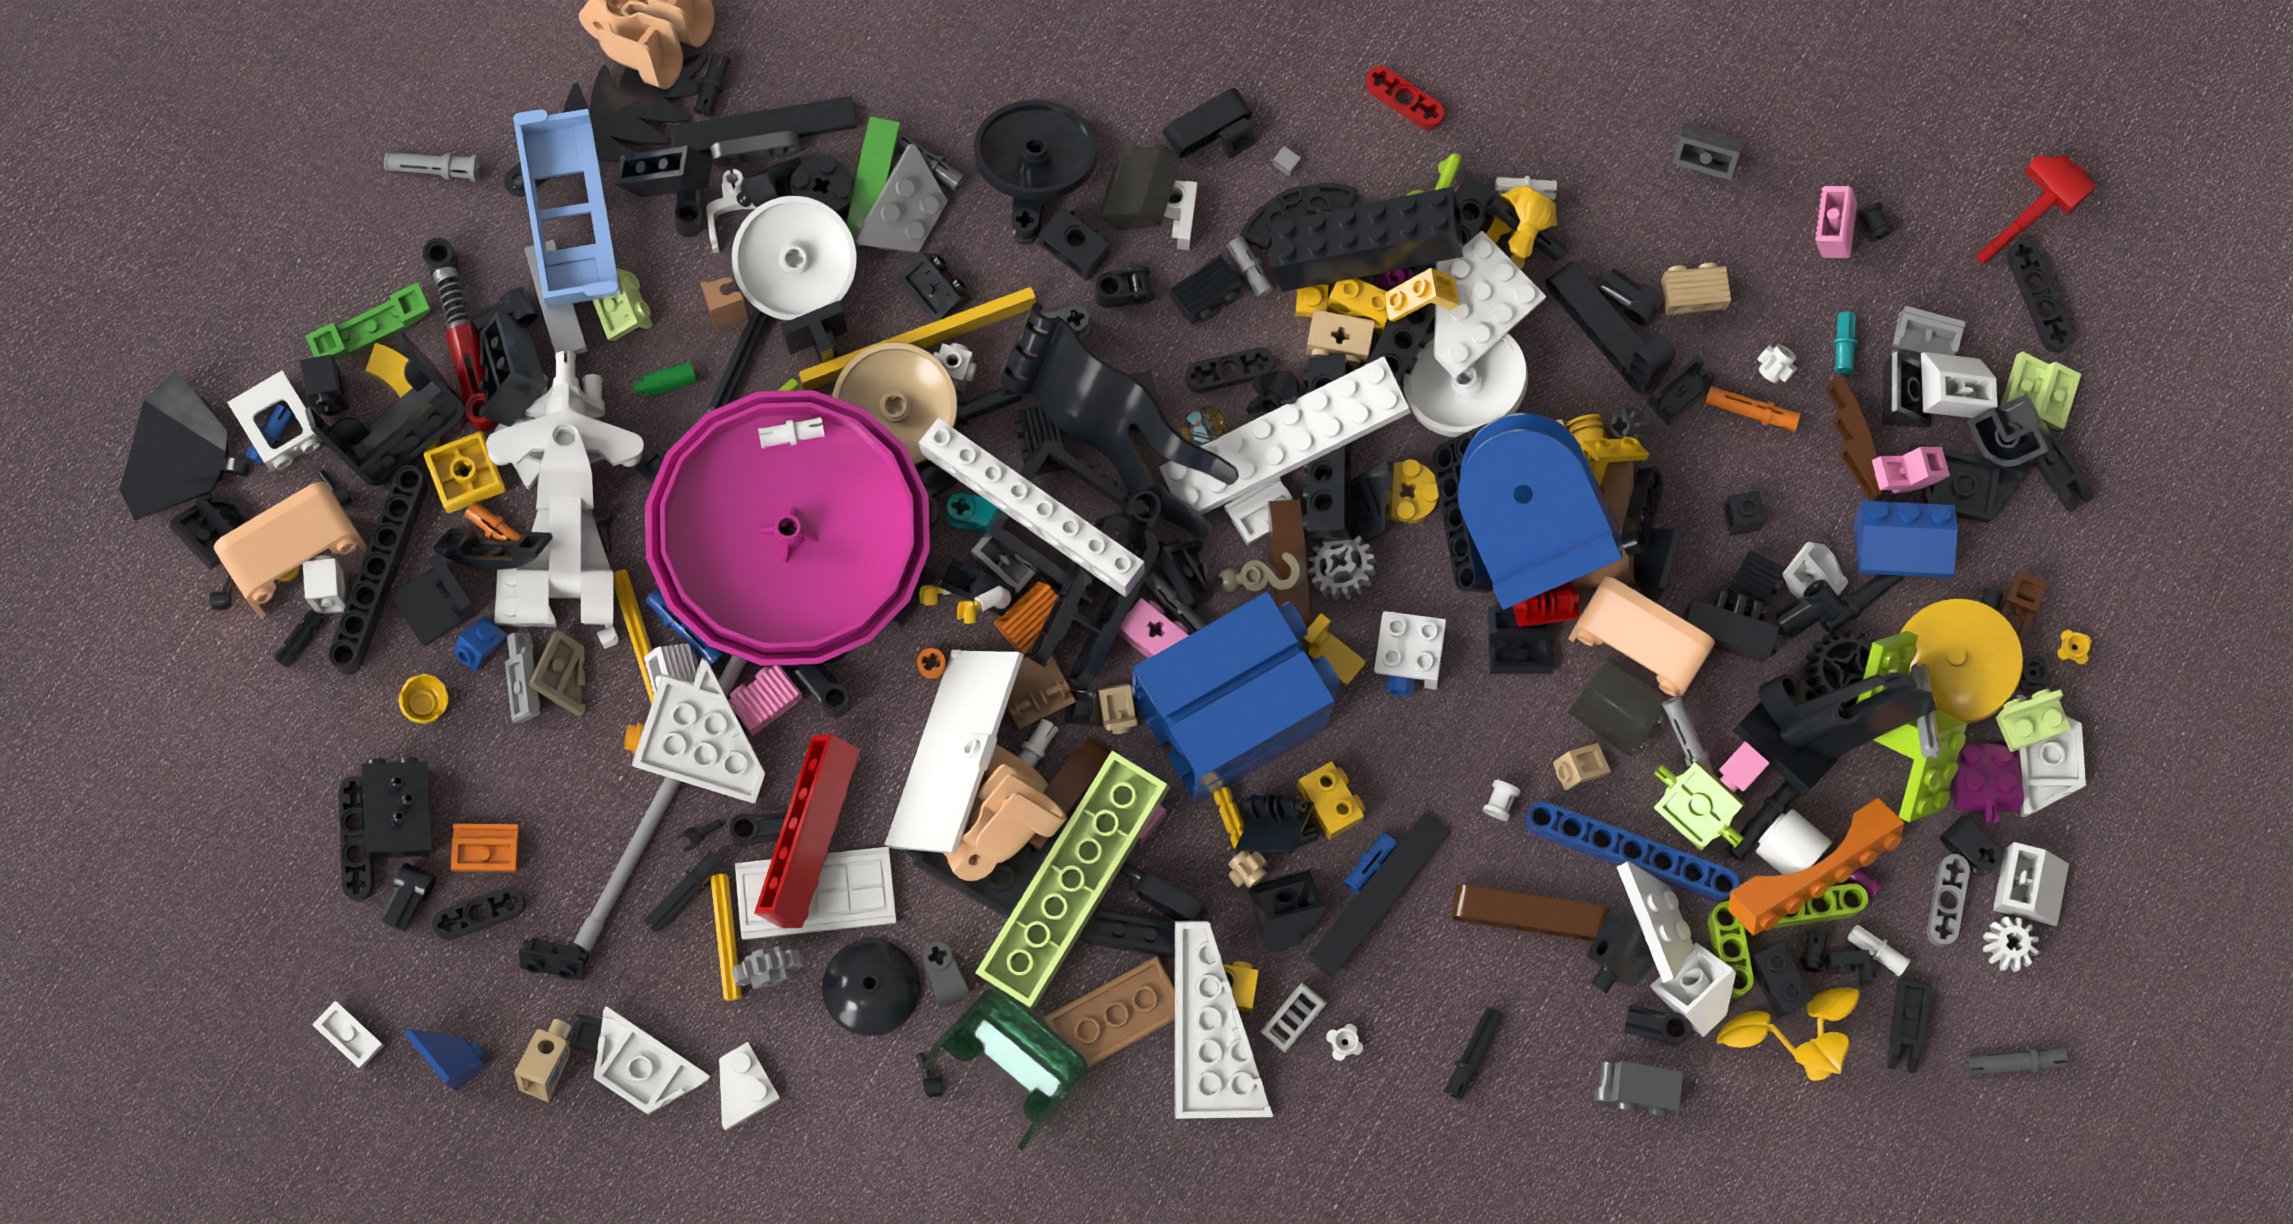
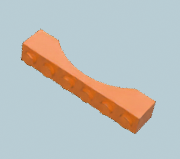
(1766, 899)

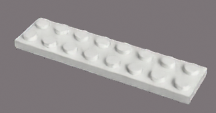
(1293, 435)

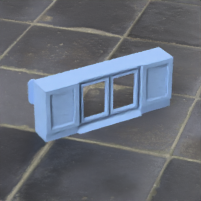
(555, 148)

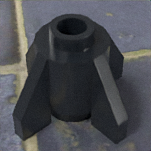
(1274, 391)

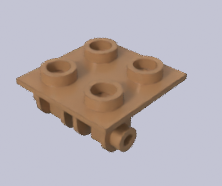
(1038, 692)

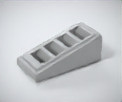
(1275, 1037)

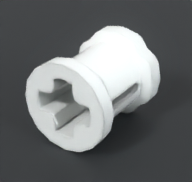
(1501, 800)

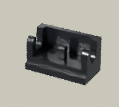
(1681, 390)

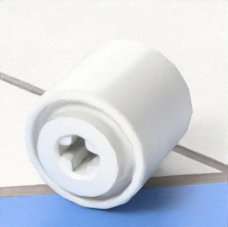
(1792, 844)

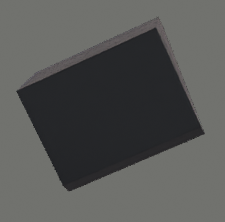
(1903, 392)

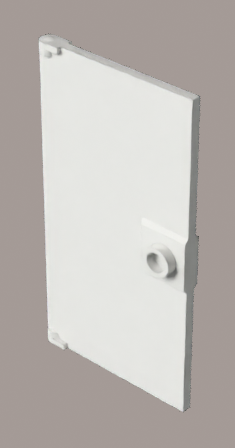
(954, 751)

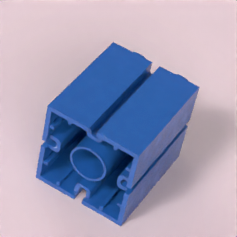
(1235, 695)

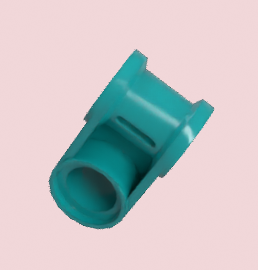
(975, 515)

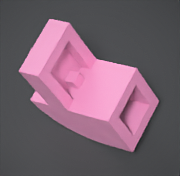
(1911, 471)

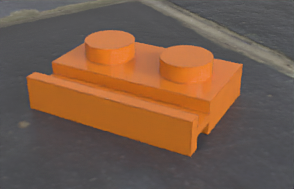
(485, 848)

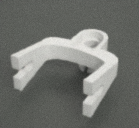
(725, 204)

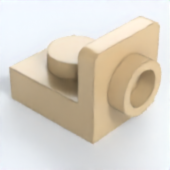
(1581, 766)

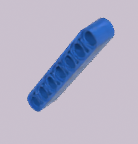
(1615, 853)

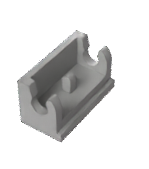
(1927, 332)

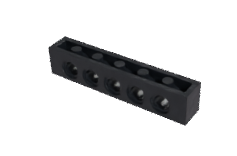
(1336, 521)

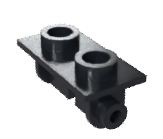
(538, 958)

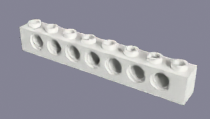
(1032, 507)

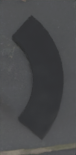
(1293, 204)

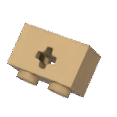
(1354, 331)

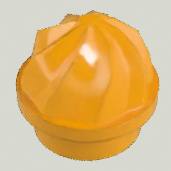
(633, 737)

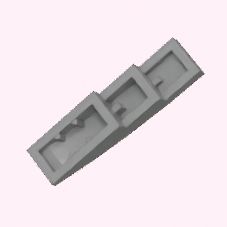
(560, 320)

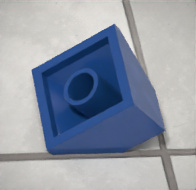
(449, 1056)

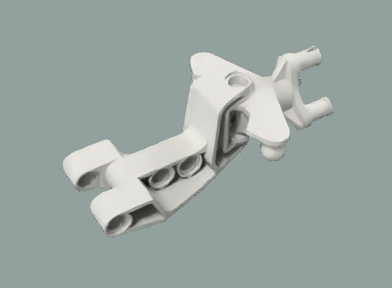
(566, 442)

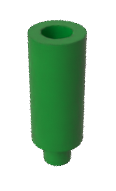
(666, 380)

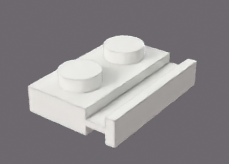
(1251, 513)

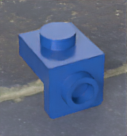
(478, 643)

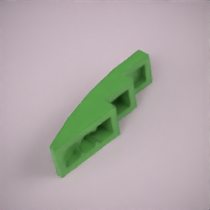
(873, 169)

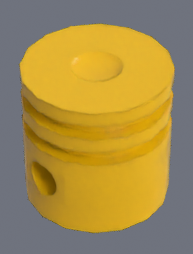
(1586, 428)

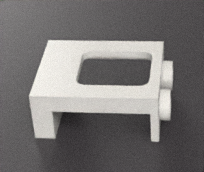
(261, 397)

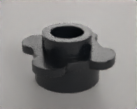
(2041, 676)

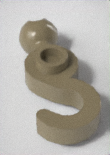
(1260, 575)

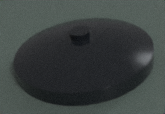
(1035, 150)

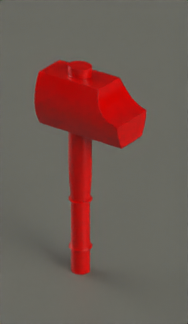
(2063, 185)

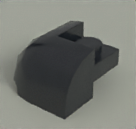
(2011, 433)

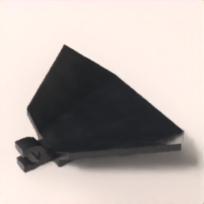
(175, 451)

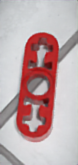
(1427, 102)

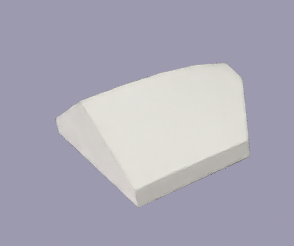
(1812, 564)

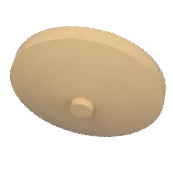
(901, 390)

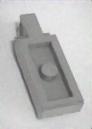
(519, 670)

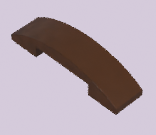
(2023, 602)
(1074, 780)

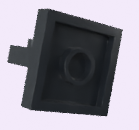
(816, 330)

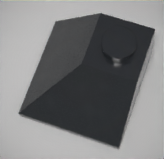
(1654, 565)
(1286, 909)

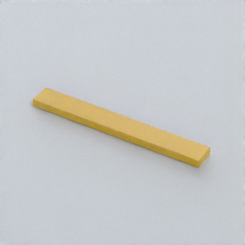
(929, 334)

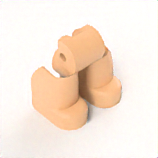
(648, 33)
(1004, 816)

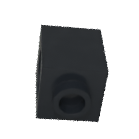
(1744, 513)

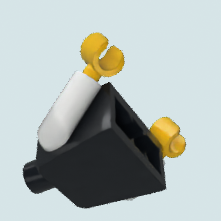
(973, 585)

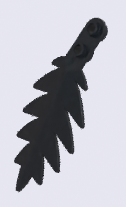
(621, 113)

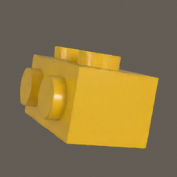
(1334, 804)

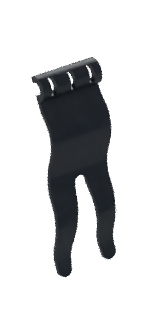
(1099, 406)

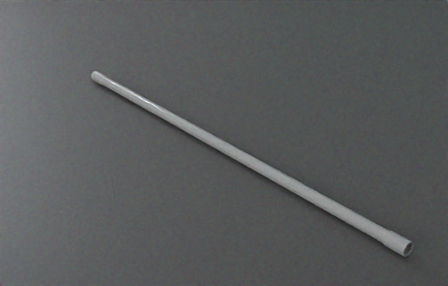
(595, 922)

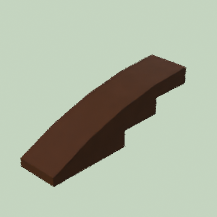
(1859, 446)
(1287, 535)

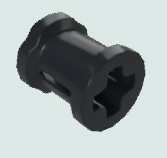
(1875, 222)

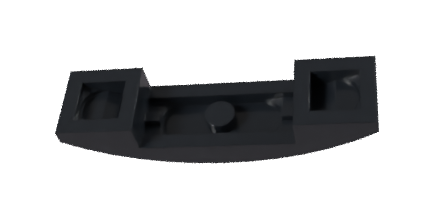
(467, 549)

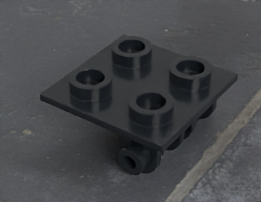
(1274, 823)

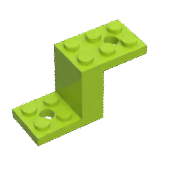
(1929, 777)

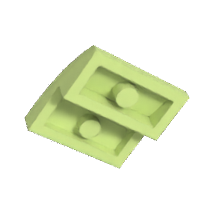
(2049, 386)

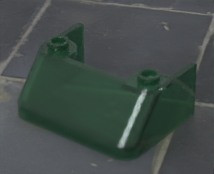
(1019, 1046)

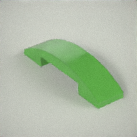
(372, 326)

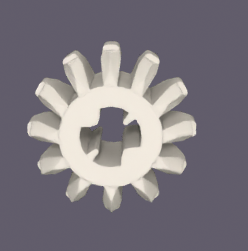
(2020, 952)

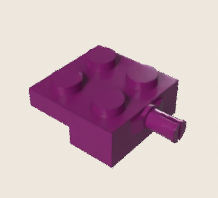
(1987, 780)

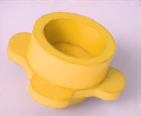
(2082, 642)

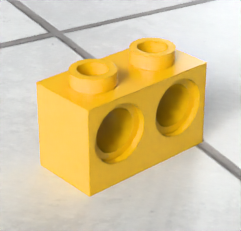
(1359, 300)

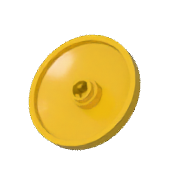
(1969, 657)

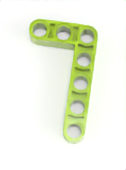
(1807, 914)

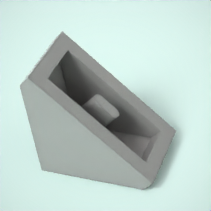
(1001, 565)

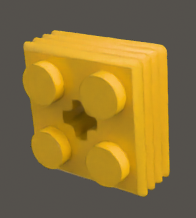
(446, 466)

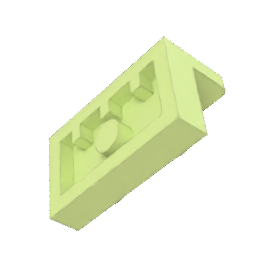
(623, 312)
(2033, 720)

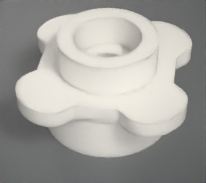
(1340, 1050)

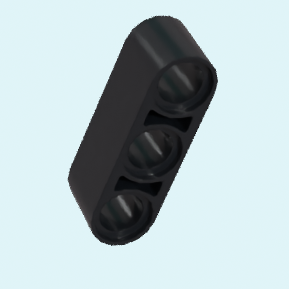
(1205, 122)

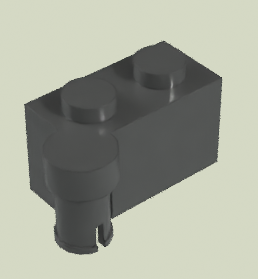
(1639, 1087)

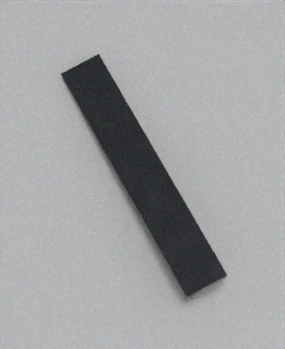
(1377, 895)

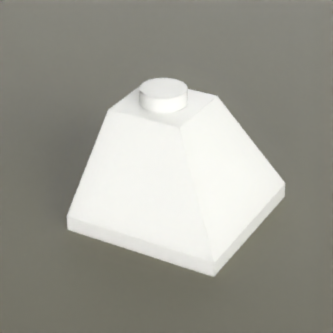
(1699, 990)

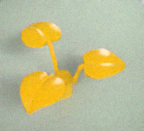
(1819, 1055)

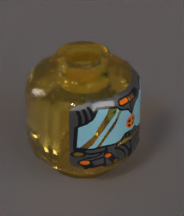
(1203, 425)

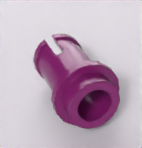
(1866, 881)

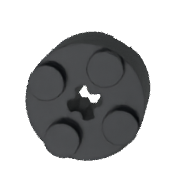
(824, 175)

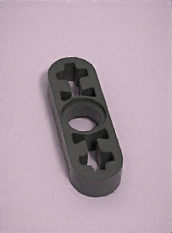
(755, 148)

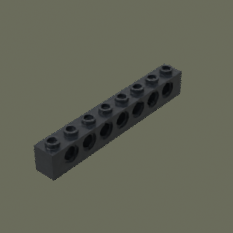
(1472, 198)

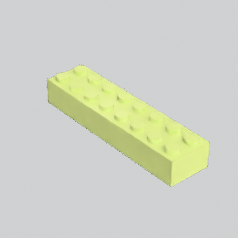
(1072, 880)

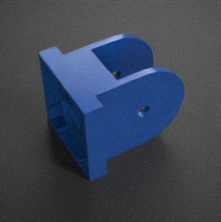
(1534, 507)

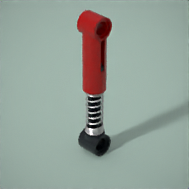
(461, 334)

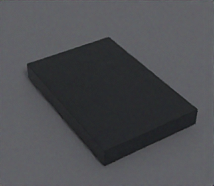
(1799, 766)

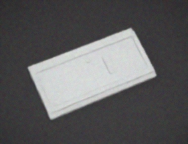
(850, 893)

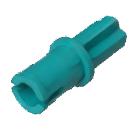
(1845, 343)

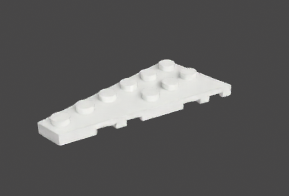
(1211, 1046)

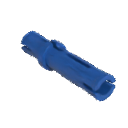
(658, 603)

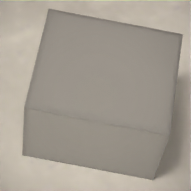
(1286, 161)

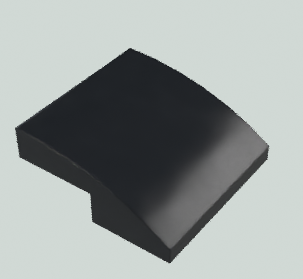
(1518, 648)

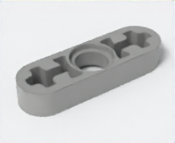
(1960, 879)

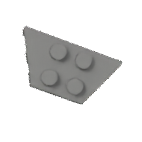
(904, 207)

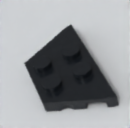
(1974, 485)

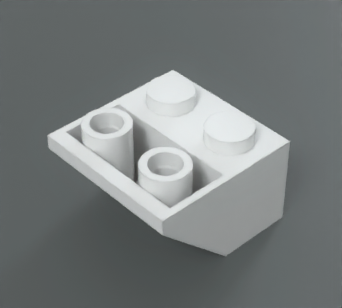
(1957, 385)
(2031, 884)

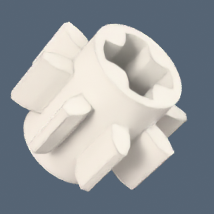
(1777, 363)

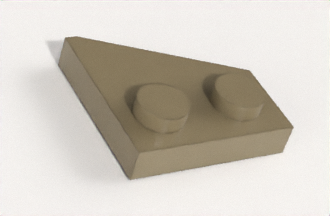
(561, 673)

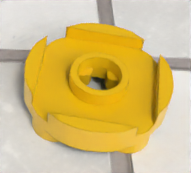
(1426, 492)

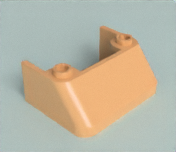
(285, 539)
(1644, 634)

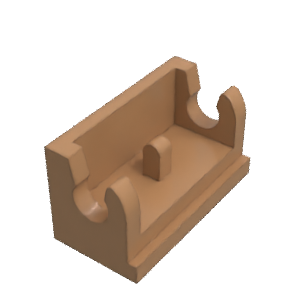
(724, 309)

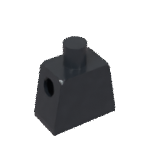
(1619, 952)

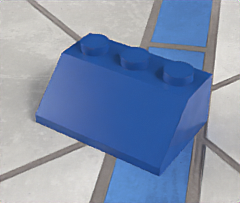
(1906, 539)

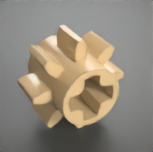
(1247, 868)

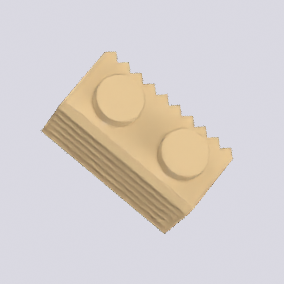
(1695, 289)

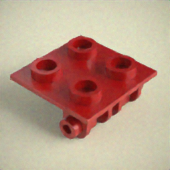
(1549, 607)

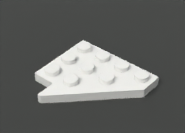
(1491, 299)
(698, 738)

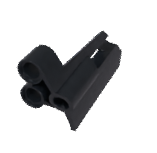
(1829, 728)

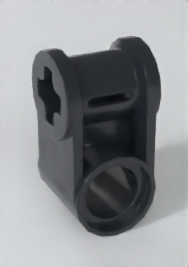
(1028, 213)
(1127, 287)
(1969, 841)

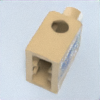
(539, 1071)

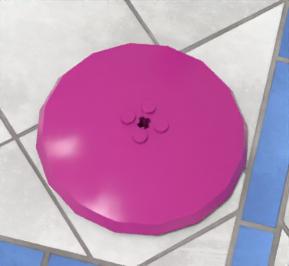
(721, 519)

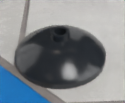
(876, 1009)

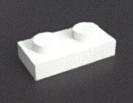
(348, 1035)

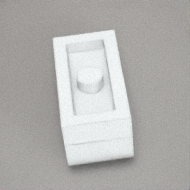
(1184, 211)

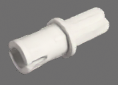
(1544, 187)
(1878, 950)

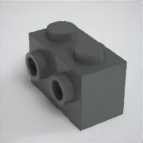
(1706, 151)

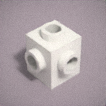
(963, 367)

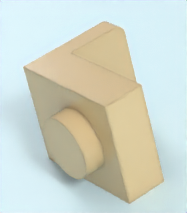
(1117, 708)

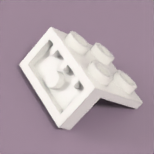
(1410, 647)

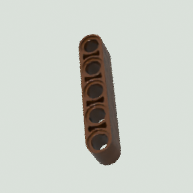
(1528, 912)

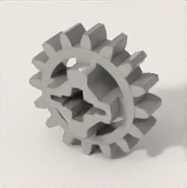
(1342, 569)
(767, 967)

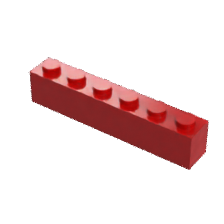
(807, 831)

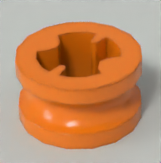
(927, 655)

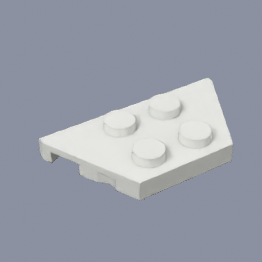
(2051, 768)
(1659, 919)
(641, 1066)

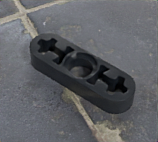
(1222, 381)
(458, 929)

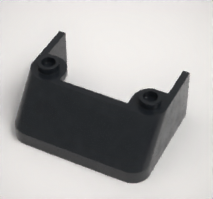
(402, 429)

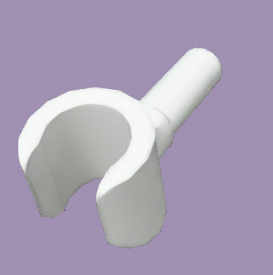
(608, 636)

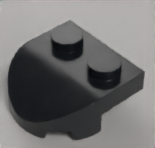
(206, 523)

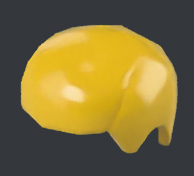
(423, 699)

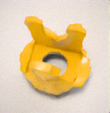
(1535, 214)

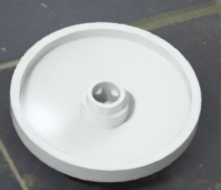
(793, 257)
(1478, 396)

